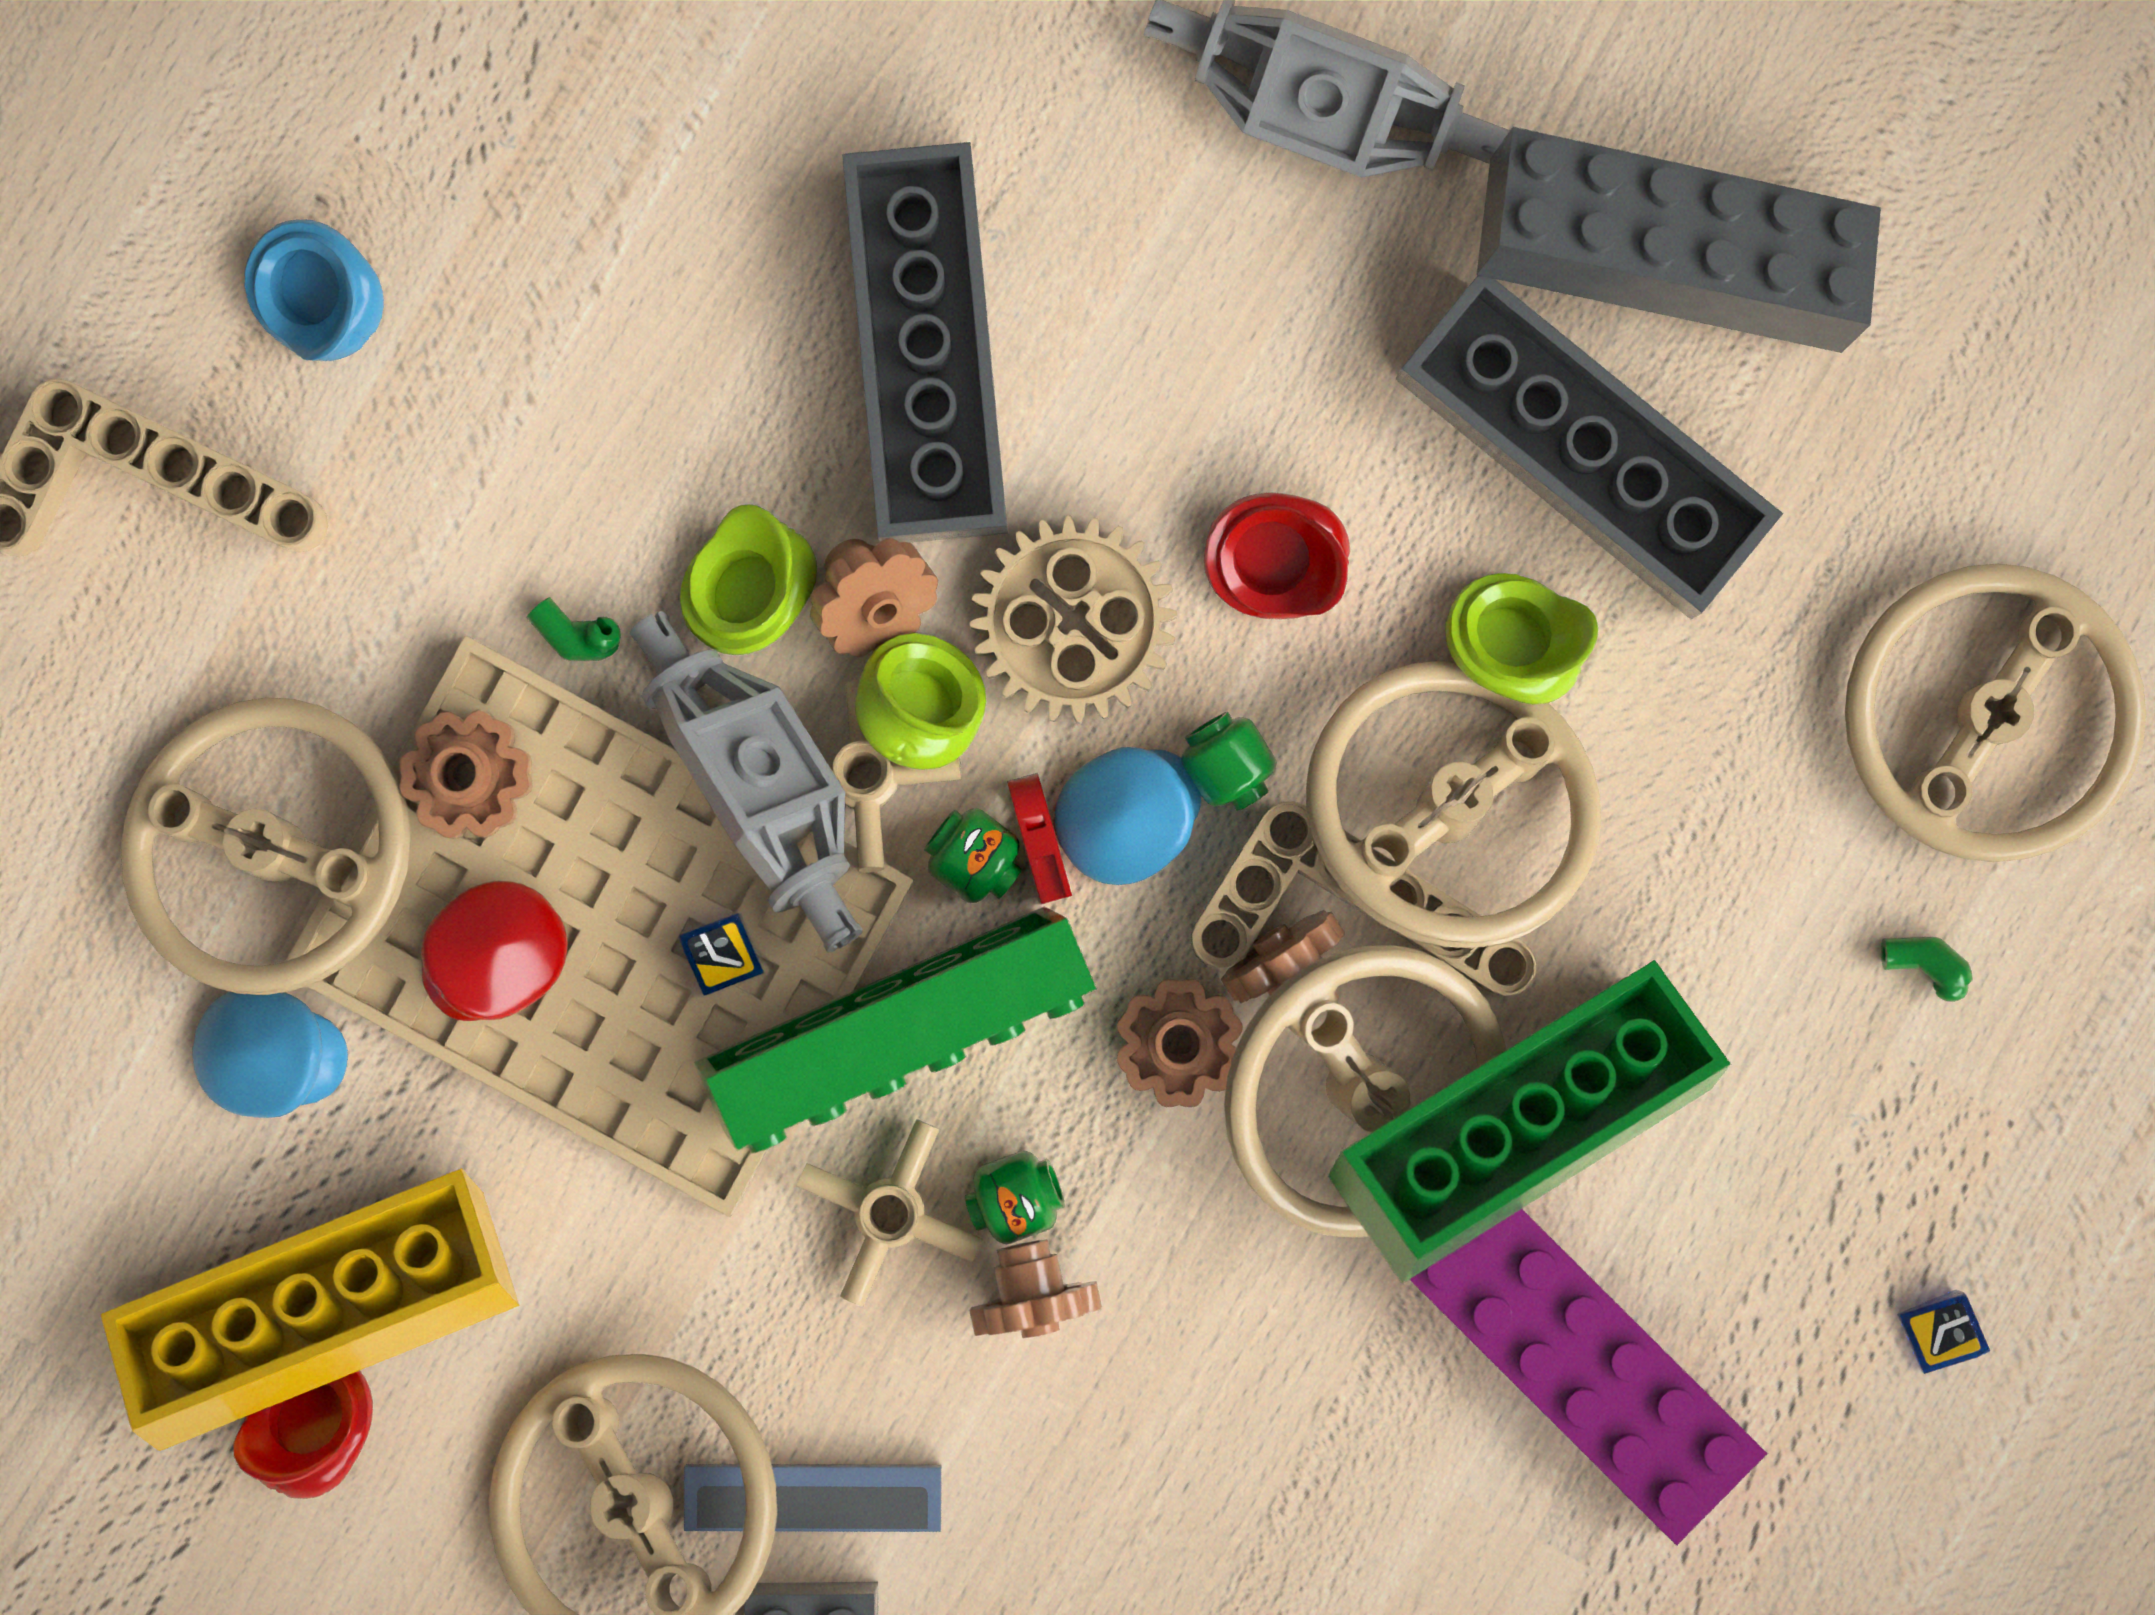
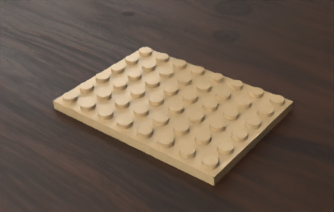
(629, 866)

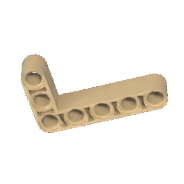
(145, 460)
(1306, 860)

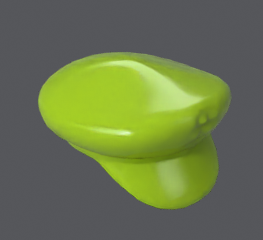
(747, 582)
(1519, 637)
(920, 701)

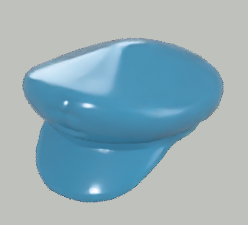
(313, 290)
(1126, 814)
(266, 1054)

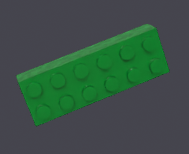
(895, 1028)
(1527, 1120)

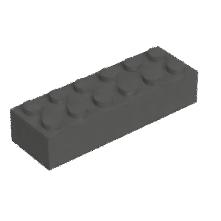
(1679, 240)
(925, 343)
(1588, 445)

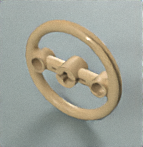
(2075, 616)
(161, 794)
(1370, 881)
(1296, 1007)
(618, 1480)

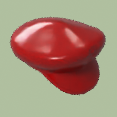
(1277, 556)
(492, 951)
(308, 1440)

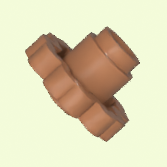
(872, 594)
(433, 769)
(1282, 955)
(1147, 1028)
(1032, 1294)

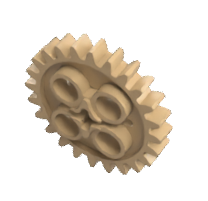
(1113, 577)

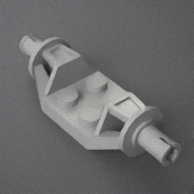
(1324, 89)
(756, 775)

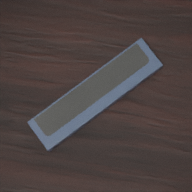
(820, 1497)

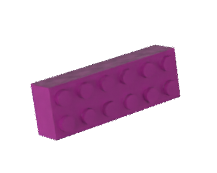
(1593, 1372)

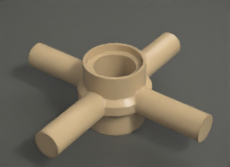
(870, 800)
(877, 1239)

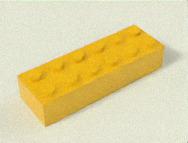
(308, 1310)

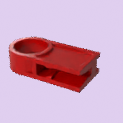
(1039, 838)

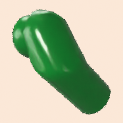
(578, 638)
(1935, 957)

